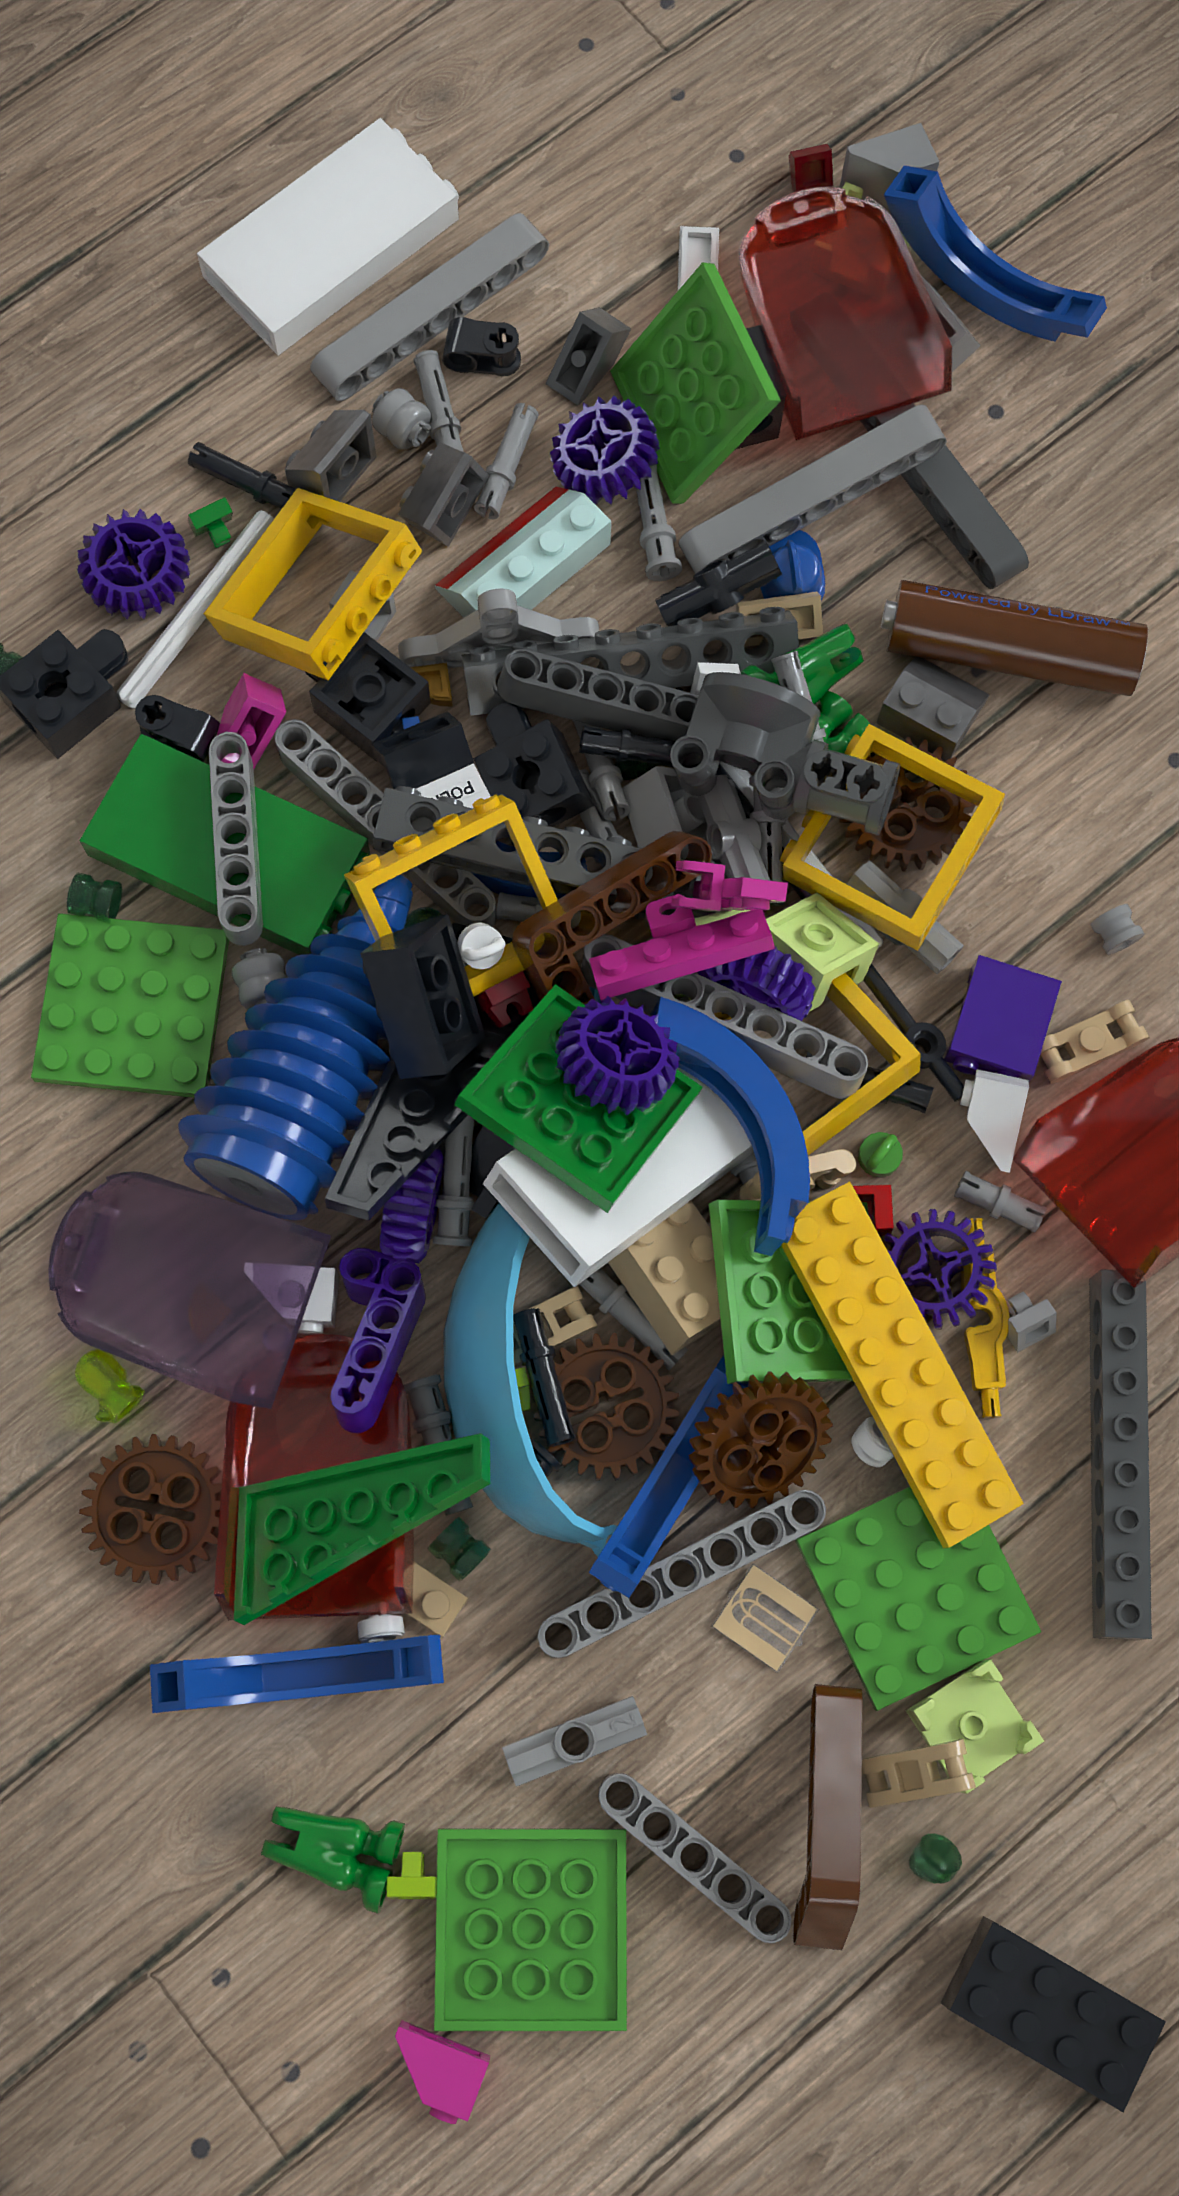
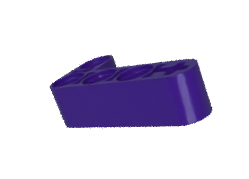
(371, 1343)

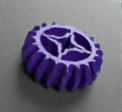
(597, 442)
(149, 545)
(769, 979)
(617, 1055)
(412, 1212)
(955, 1261)

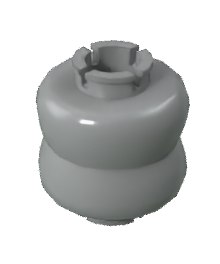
(401, 418)
(255, 973)

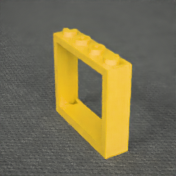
(275, 554)
(448, 833)
(859, 905)
(888, 1042)

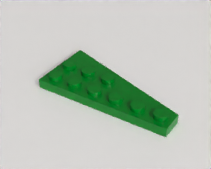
(328, 1518)

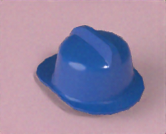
(800, 567)

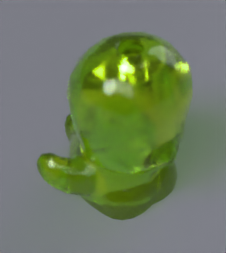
(107, 1382)

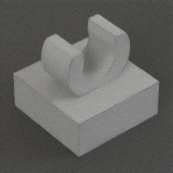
(1029, 1322)

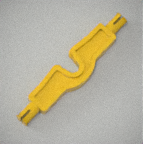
(985, 1341)

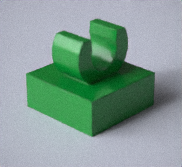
(212, 520)

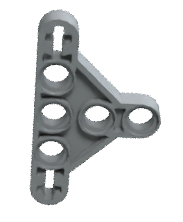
(495, 624)

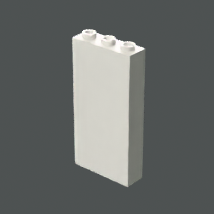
(329, 235)
(583, 1236)

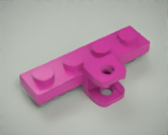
(728, 894)
(679, 948)

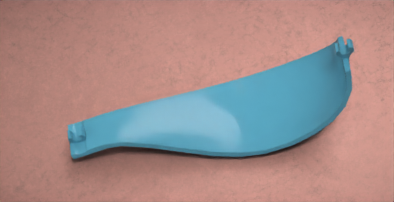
(484, 1386)

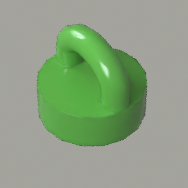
(880, 1154)

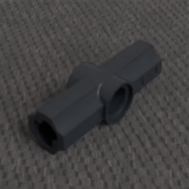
(719, 585)

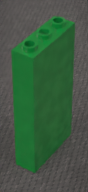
(161, 832)

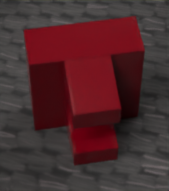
(811, 168)
(510, 991)

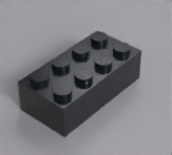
(1053, 2013)

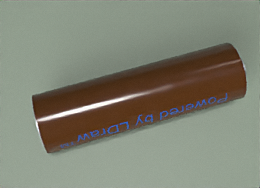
(1015, 638)

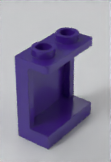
(1002, 1020)

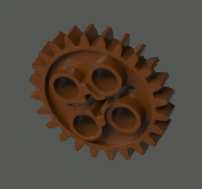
(926, 834)
(760, 1439)
(623, 1443)
(144, 1549)

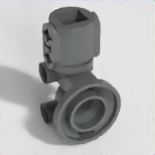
(771, 734)

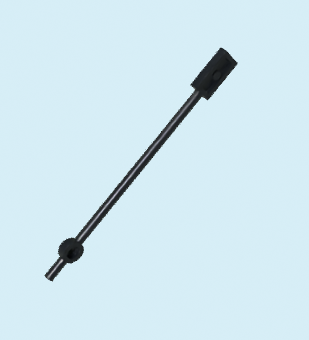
(921, 1033)

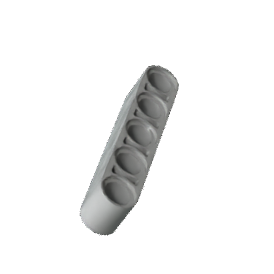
(231, 819)
(710, 1873)

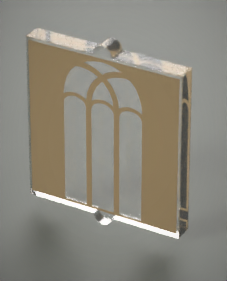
(765, 1618)

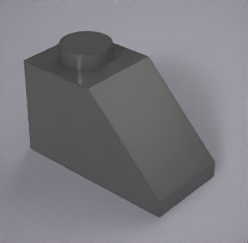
(587, 354)

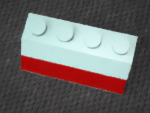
(532, 552)

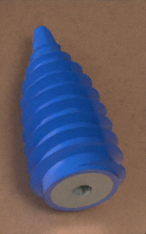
(295, 1074)

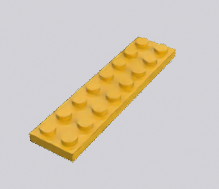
(899, 1367)

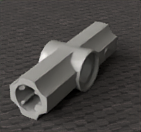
(731, 834)
(938, 947)
(543, 1751)

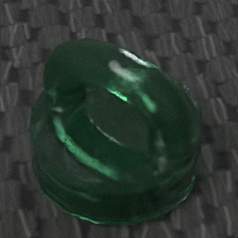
(935, 1859)

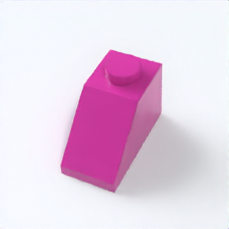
(253, 713)
(442, 2071)

